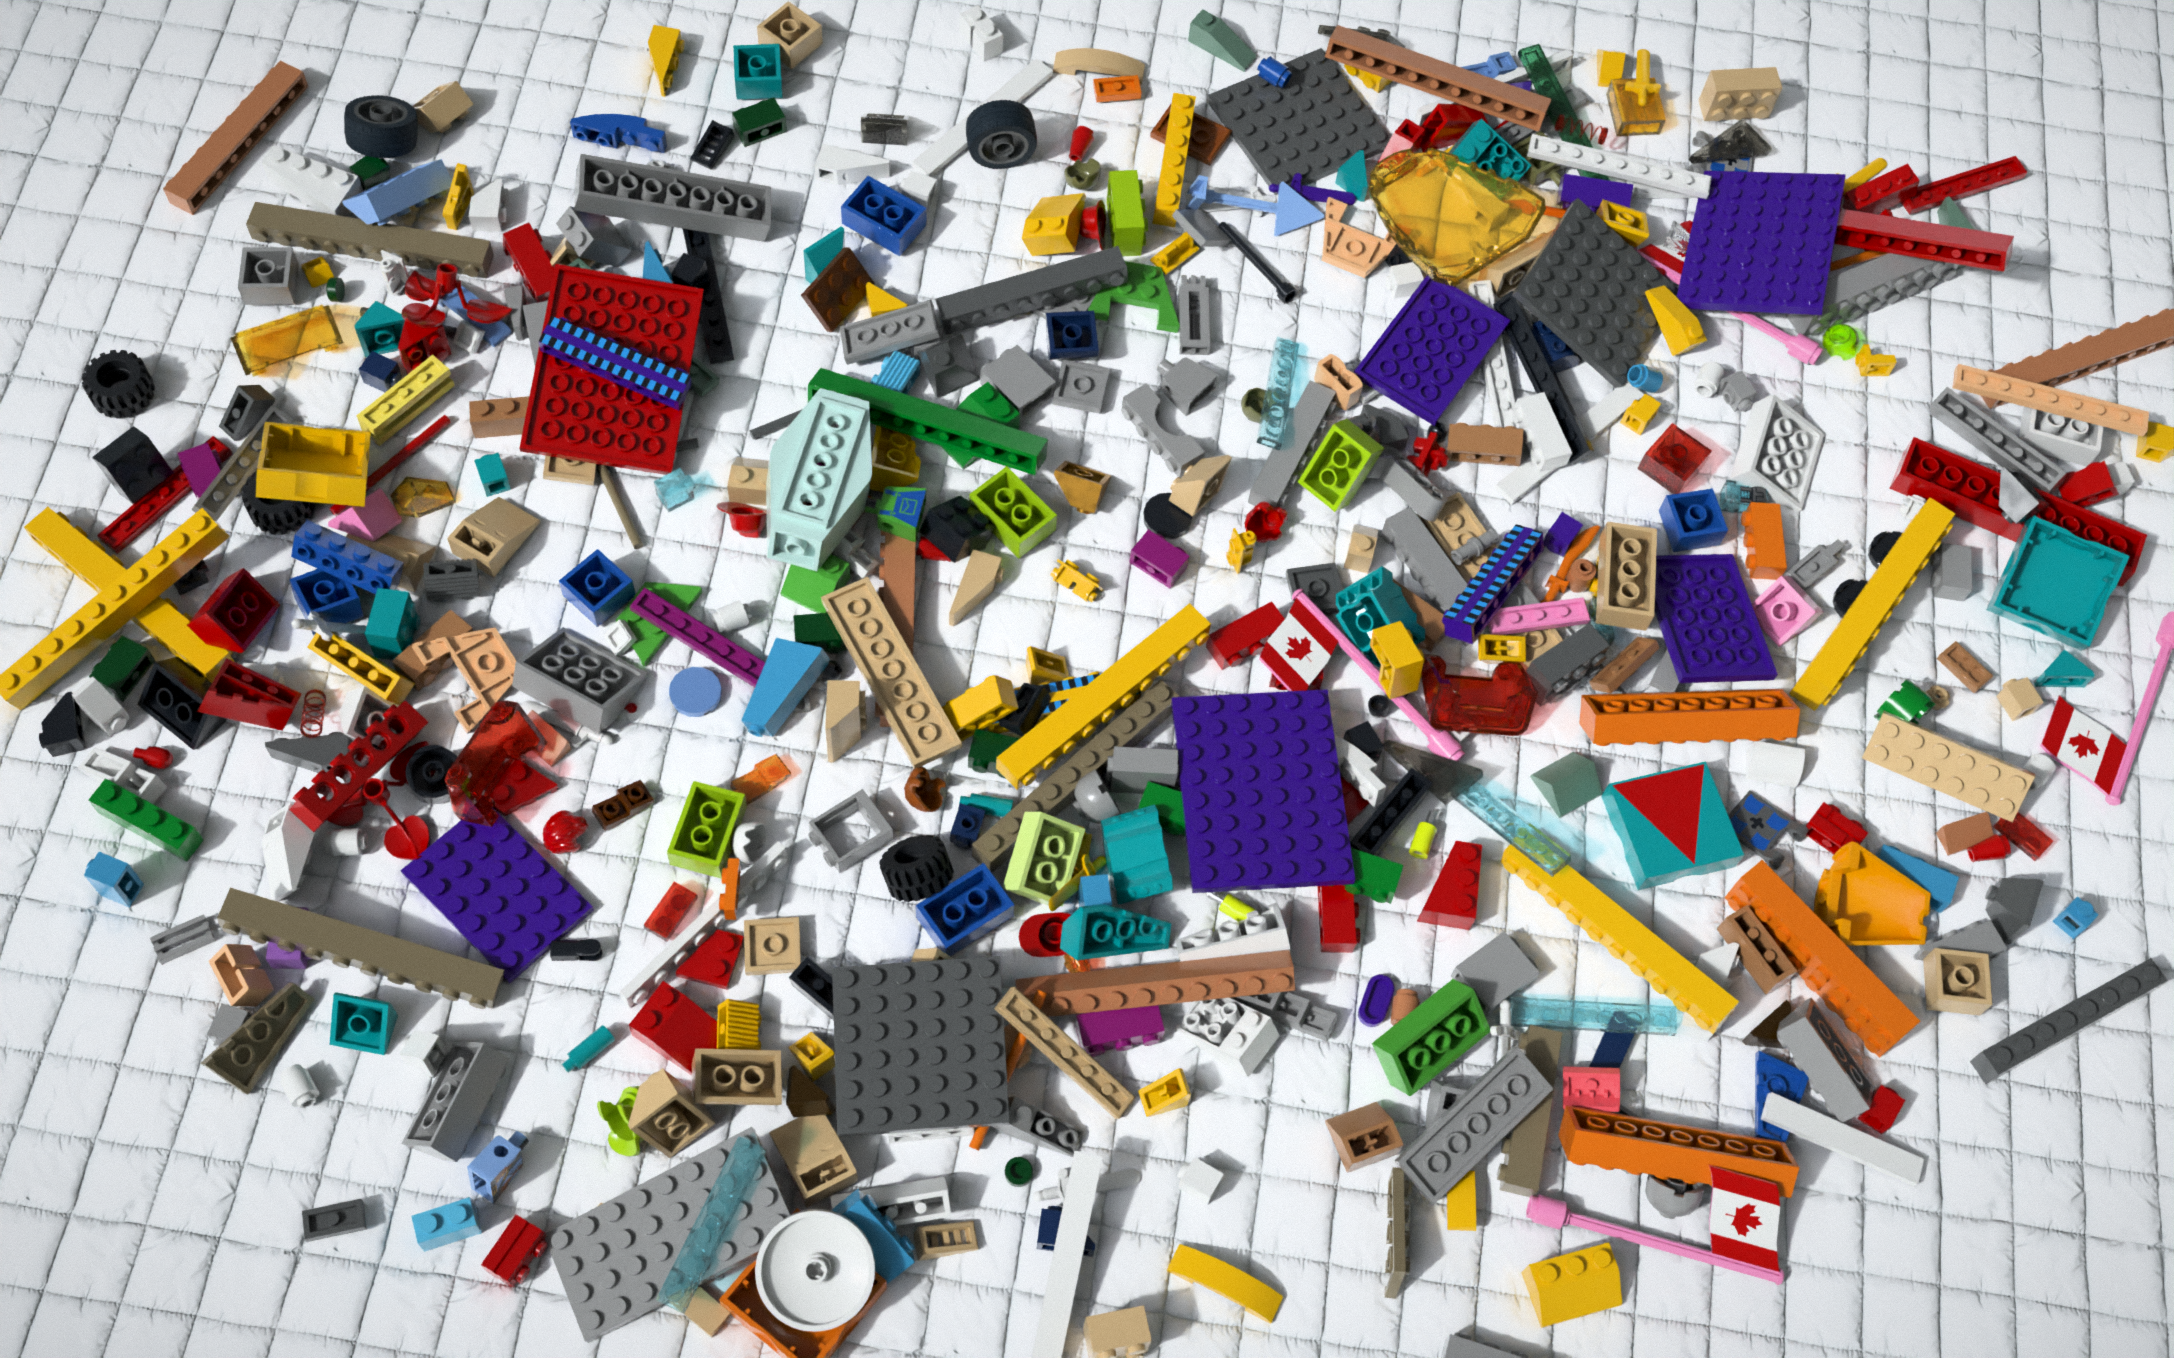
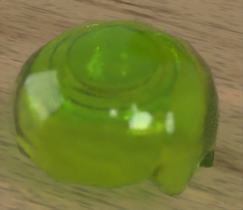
(1841, 341)

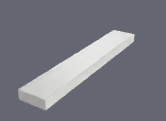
(1842, 1139)

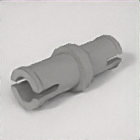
(1474, 546)

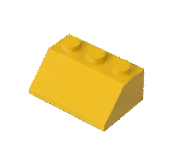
(1574, 1285)

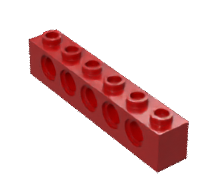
(316, 811)

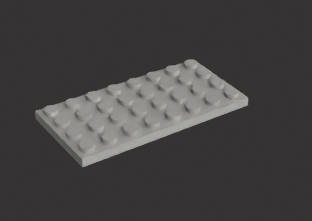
(625, 1248)

